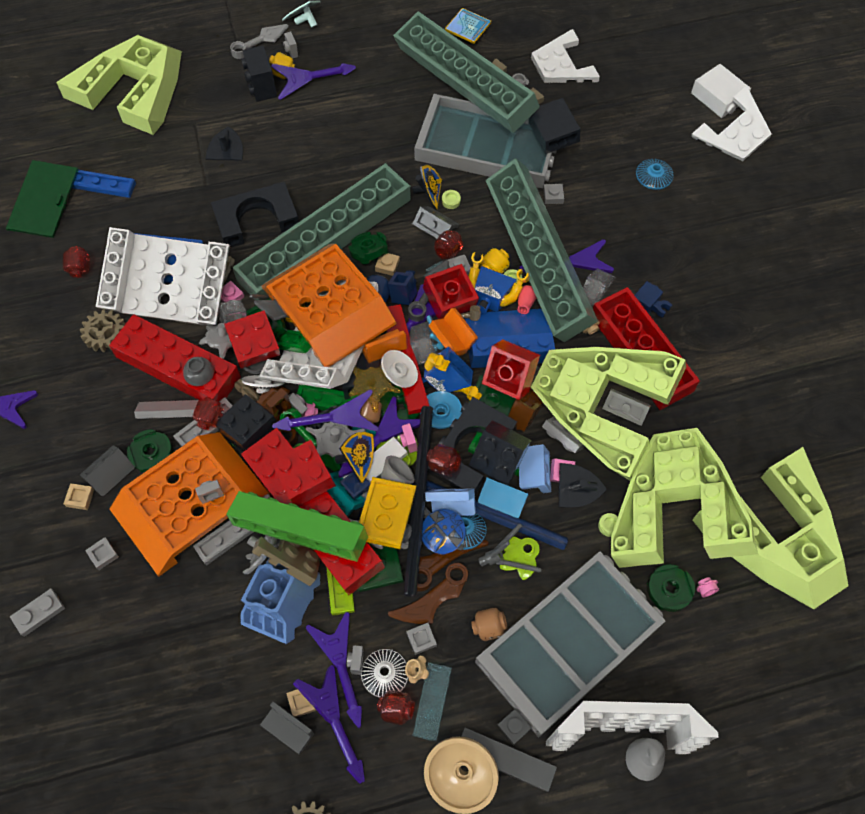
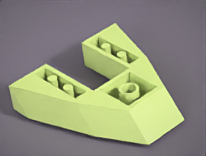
(139, 58)
(575, 381)
(672, 470)
(811, 560)

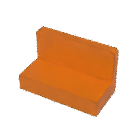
(454, 332)
(380, 345)

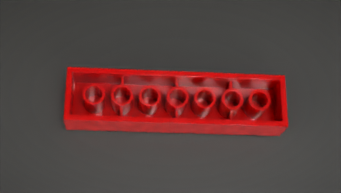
(347, 572)

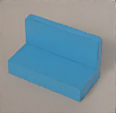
(502, 498)

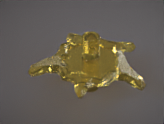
(372, 379)

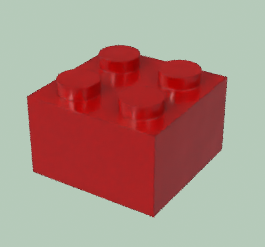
(450, 290)
(252, 339)
(510, 369)
(302, 473)

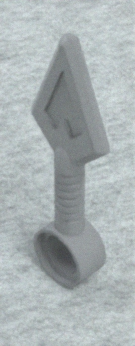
(267, 34)

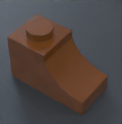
(275, 402)
(526, 410)

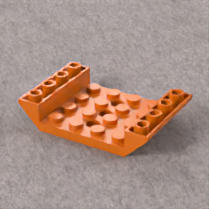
(342, 318)
(163, 522)

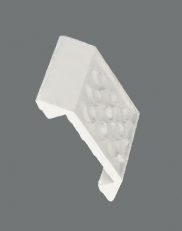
(136, 273)
(307, 369)
(683, 724)

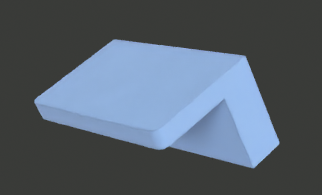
(535, 469)
(458, 500)

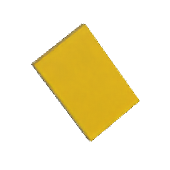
(387, 511)

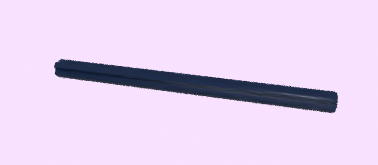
(511, 522)

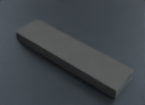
(516, 762)

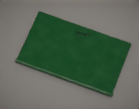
(38, 202)

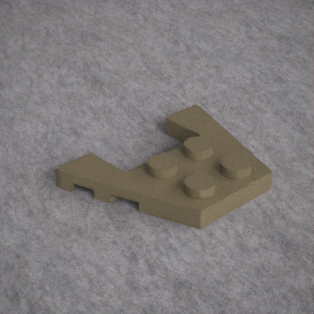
(299, 560)

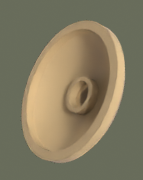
(455, 788)

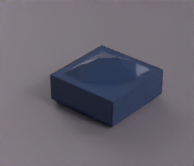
(353, 486)

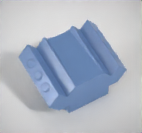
(276, 602)

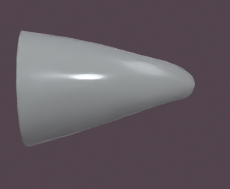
(396, 470)
(645, 758)

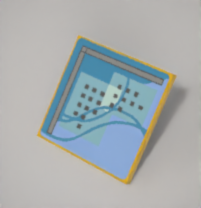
(468, 25)

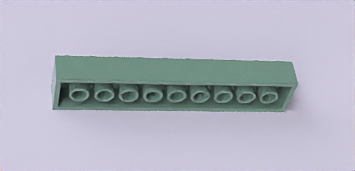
(467, 72)
(333, 223)
(541, 251)

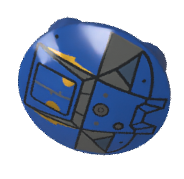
(443, 531)

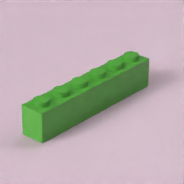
(298, 525)

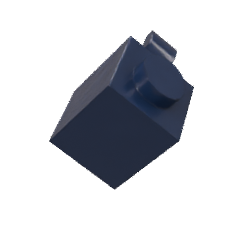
(402, 287)
(650, 296)

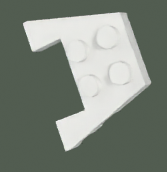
(555, 64)
(743, 134)

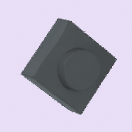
(514, 726)

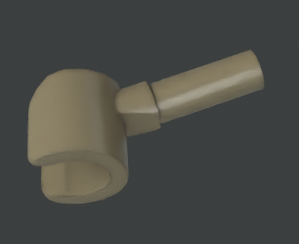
(474, 313)

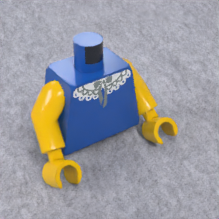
(494, 288)
(449, 374)

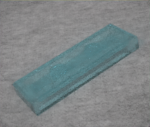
(432, 702)

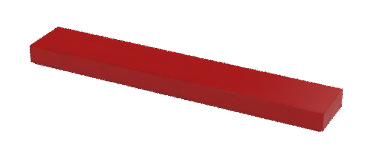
(415, 395)

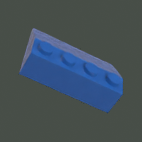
(525, 330)

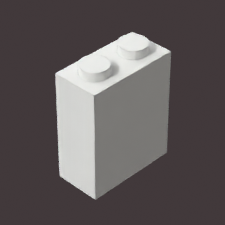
(717, 90)

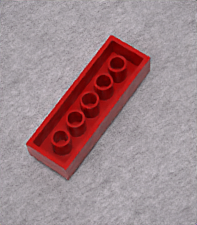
(631, 327)
(165, 355)

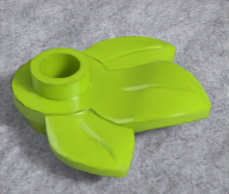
(516, 553)

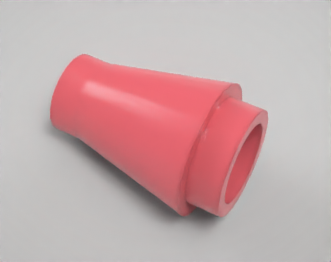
(526, 299)

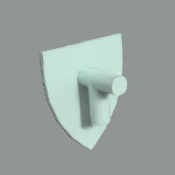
(307, 15)

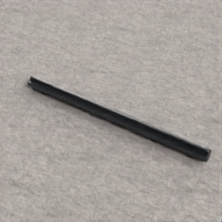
(417, 513)

